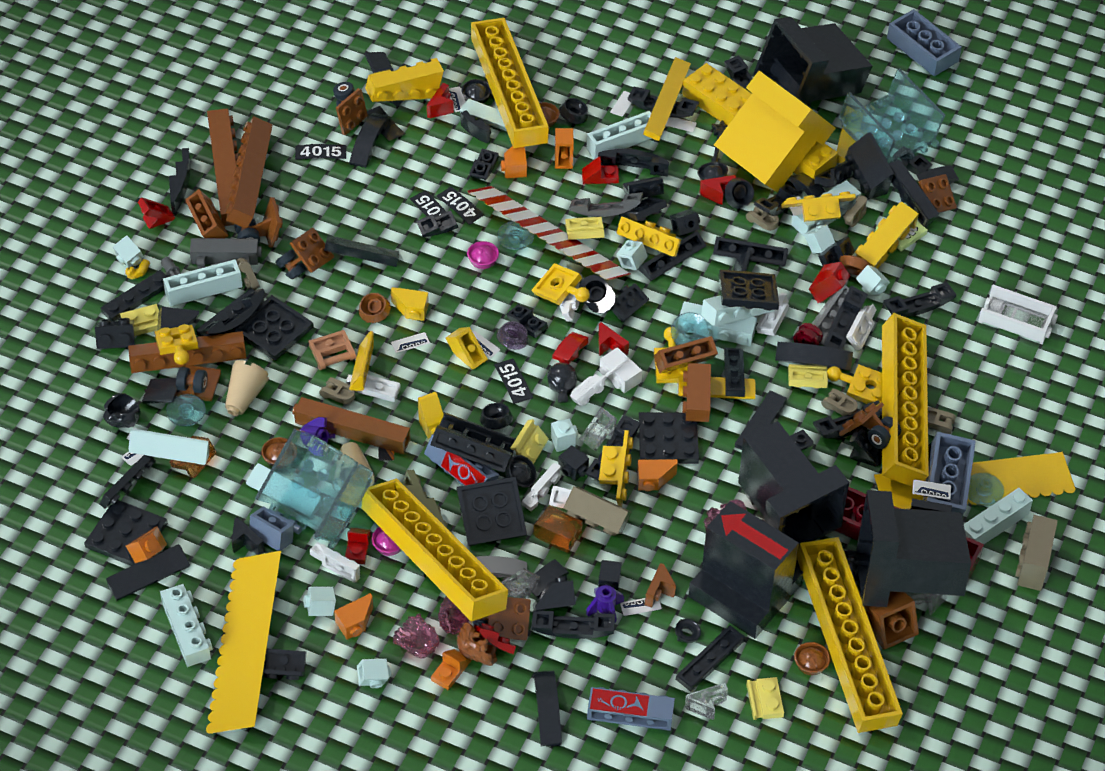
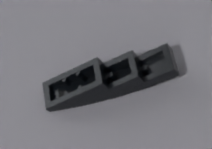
(179, 182)

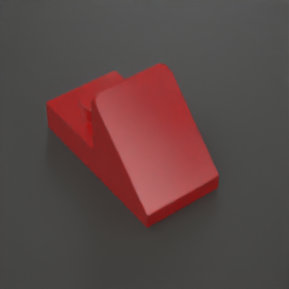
(440, 103)
(597, 174)
(714, 188)
(155, 213)
(610, 339)
(358, 545)

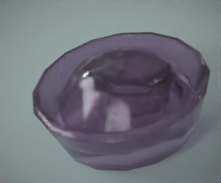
(513, 335)

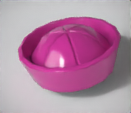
(483, 254)
(384, 543)

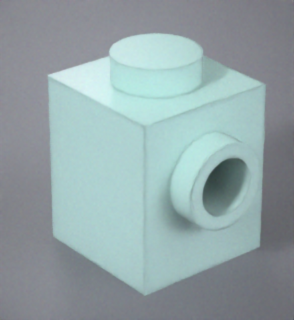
(819, 238)
(127, 252)
(632, 255)
(872, 281)
(563, 434)
(320, 601)
(373, 672)

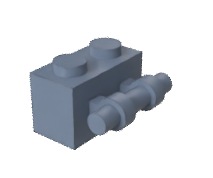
(273, 528)

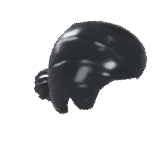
(562, 379)

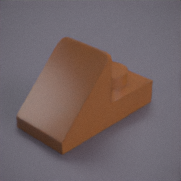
(661, 584)

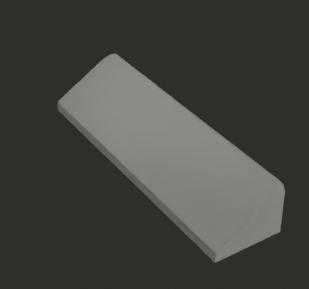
(829, 311)

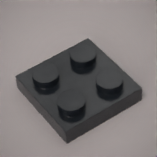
(645, 208)

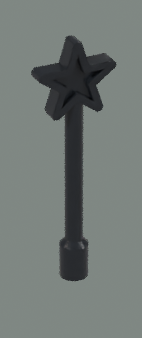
(718, 130)

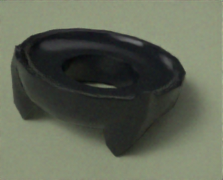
(687, 624)

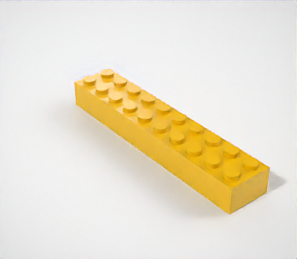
(509, 83)
(725, 98)
(905, 399)
(435, 550)
(849, 635)

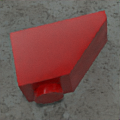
(829, 281)

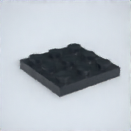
(748, 290)
(274, 327)
(668, 437)
(491, 511)
(119, 527)

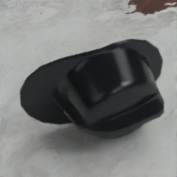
(601, 294)

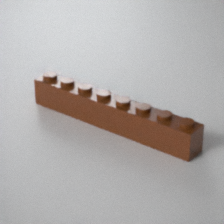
(223, 155)
(249, 172)

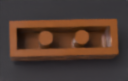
(206, 216)
(680, 355)
(697, 392)

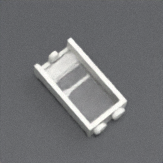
(1018, 314)

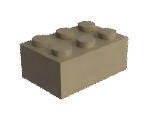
(597, 511)
(1036, 552)

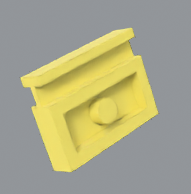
(584, 228)
(144, 319)
(807, 376)
(530, 441)
(765, 698)

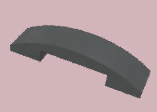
(584, 206)

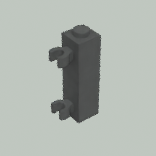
(216, 251)

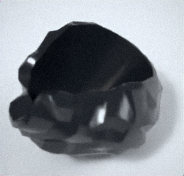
(121, 411)

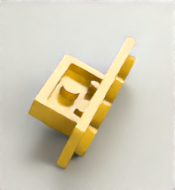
(819, 208)
(651, 236)
(614, 466)

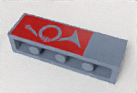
(462, 469)
(630, 708)

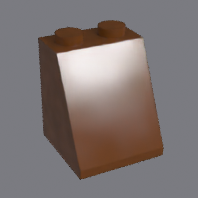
(894, 622)

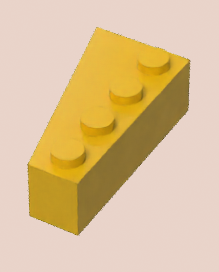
(406, 82)
(887, 235)

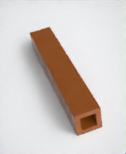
(354, 425)

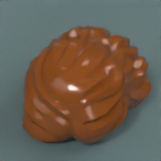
(474, 646)

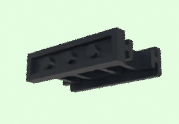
(473, 442)

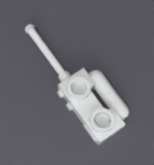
(592, 385)

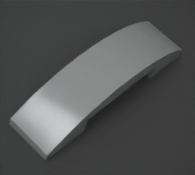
(502, 566)

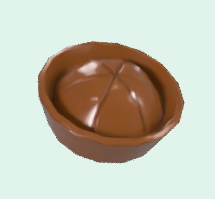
(550, 112)
(853, 264)
(374, 308)
(272, 449)
(812, 658)

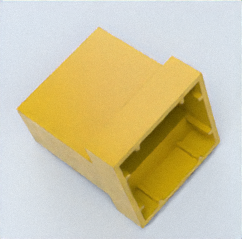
(772, 132)

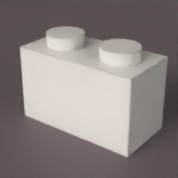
(624, 377)

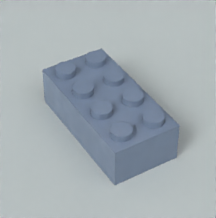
(924, 42)
(951, 465)

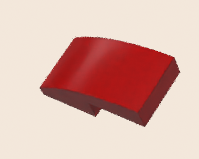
(569, 347)
(486, 631)

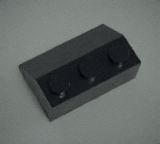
(870, 166)

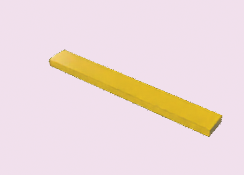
(666, 99)

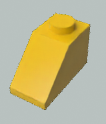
(410, 303)
(466, 347)
(429, 413)

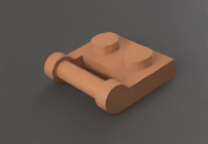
(329, 345)

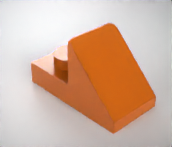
(450, 669)

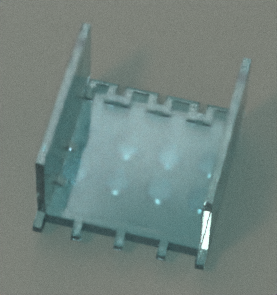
(899, 121)
(315, 485)

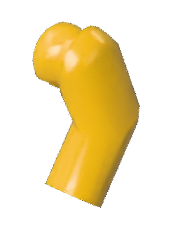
(138, 272)

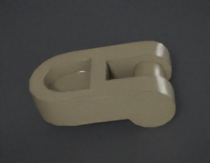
(856, 213)
(765, 221)
(250, 280)
(341, 394)
(845, 406)
(936, 414)

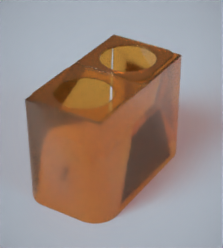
(558, 529)

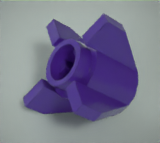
(316, 428)
(605, 601)

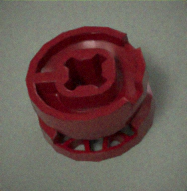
(808, 334)

